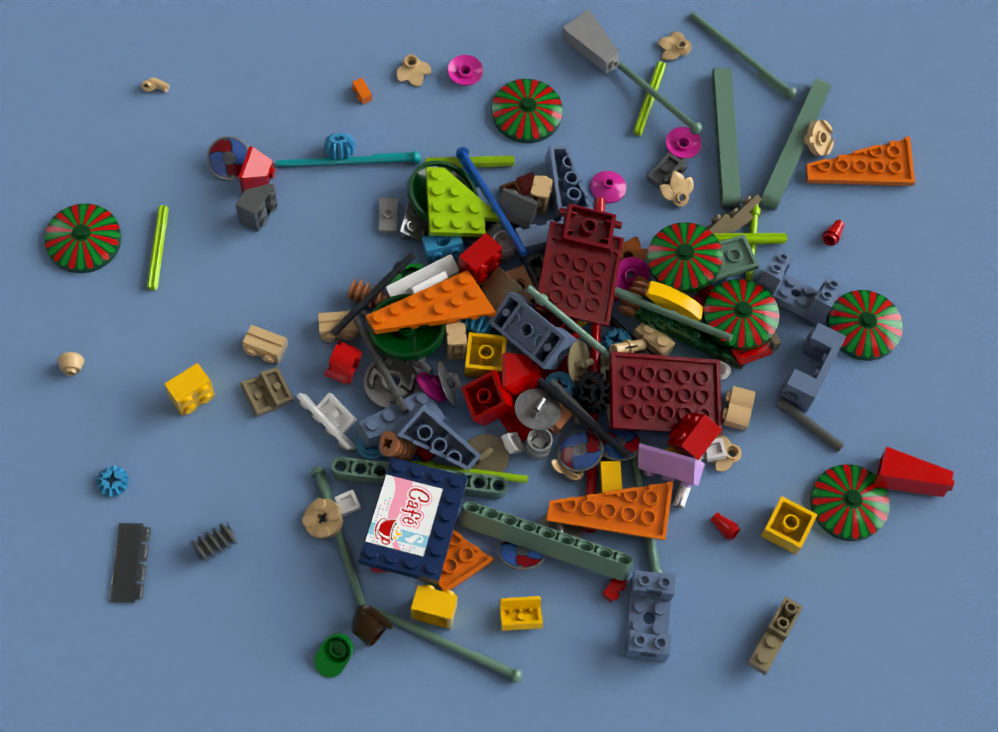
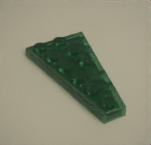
(689, 335)

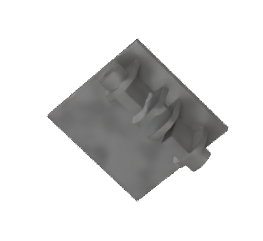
(413, 225)

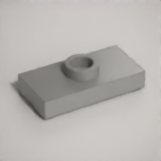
(388, 215)

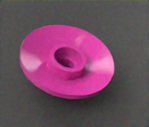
(465, 64)
(682, 136)
(610, 193)
(637, 268)
(431, 386)

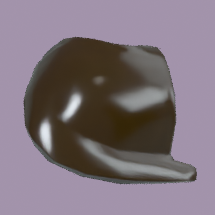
(369, 624)

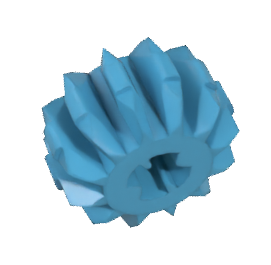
(339, 146)
(477, 325)

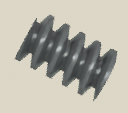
(214, 541)

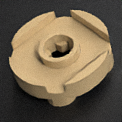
(819, 137)
(312, 518)

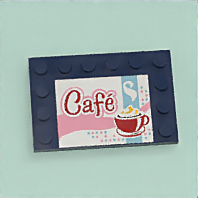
(413, 520)

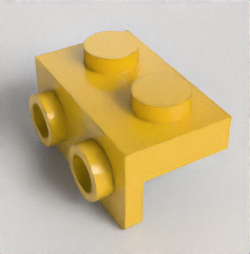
(521, 613)

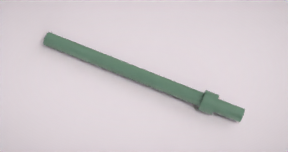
(543, 300)

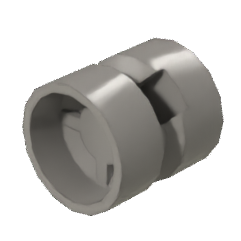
(508, 247)
(539, 444)

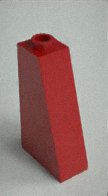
(911, 474)

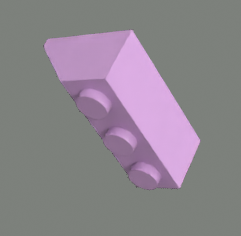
(669, 465)

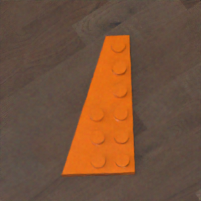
(868, 166)
(437, 305)
(623, 511)
(461, 562)

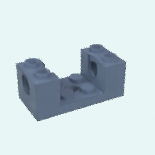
(809, 302)
(545, 343)
(822, 346)
(649, 595)

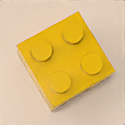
(484, 354)
(190, 389)
(789, 525)
(434, 606)

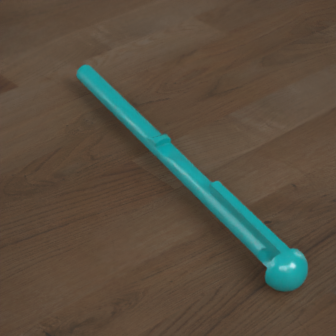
(376, 158)

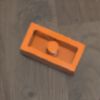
(362, 91)

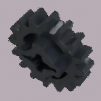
(592, 392)

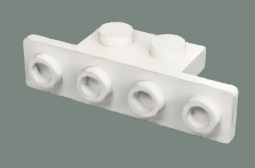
(424, 277)
(333, 416)

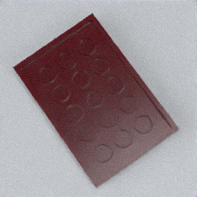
(659, 390)

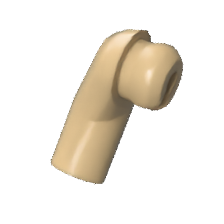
(153, 84)

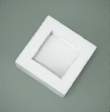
(512, 443)
(716, 450)
(348, 502)

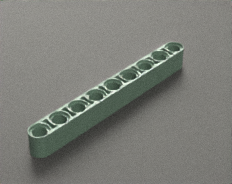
(726, 138)
(795, 144)
(370, 477)
(546, 540)

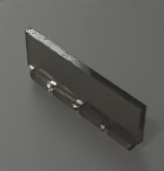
(126, 563)

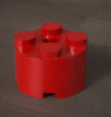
(342, 363)

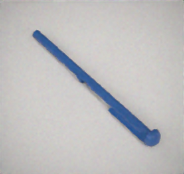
(462, 155)

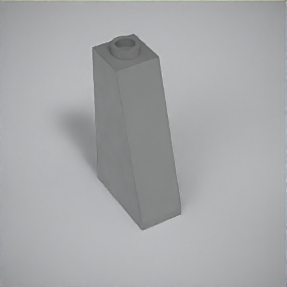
(591, 41)

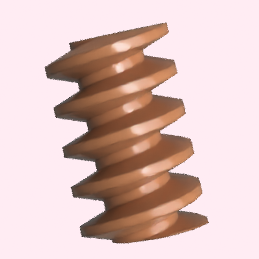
(638, 287)
(358, 292)
(396, 447)

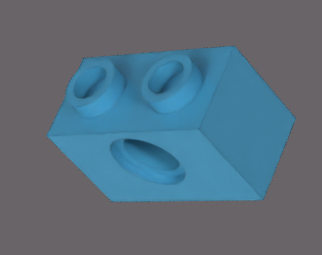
(441, 246)

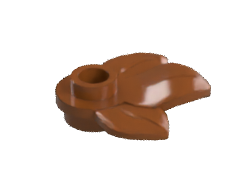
(632, 248)

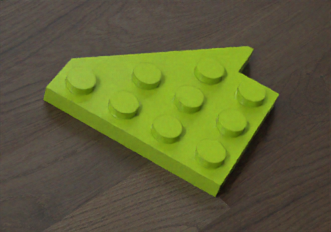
(454, 207)

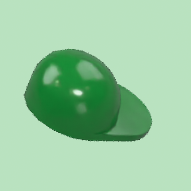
(333, 655)

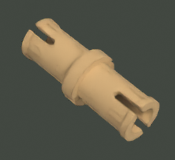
(636, 345)

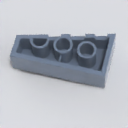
(566, 182)
(533, 239)
(388, 419)
(430, 432)

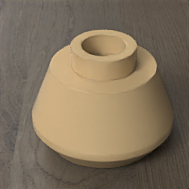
(70, 363)

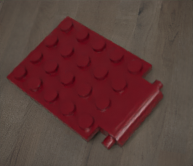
(581, 264)

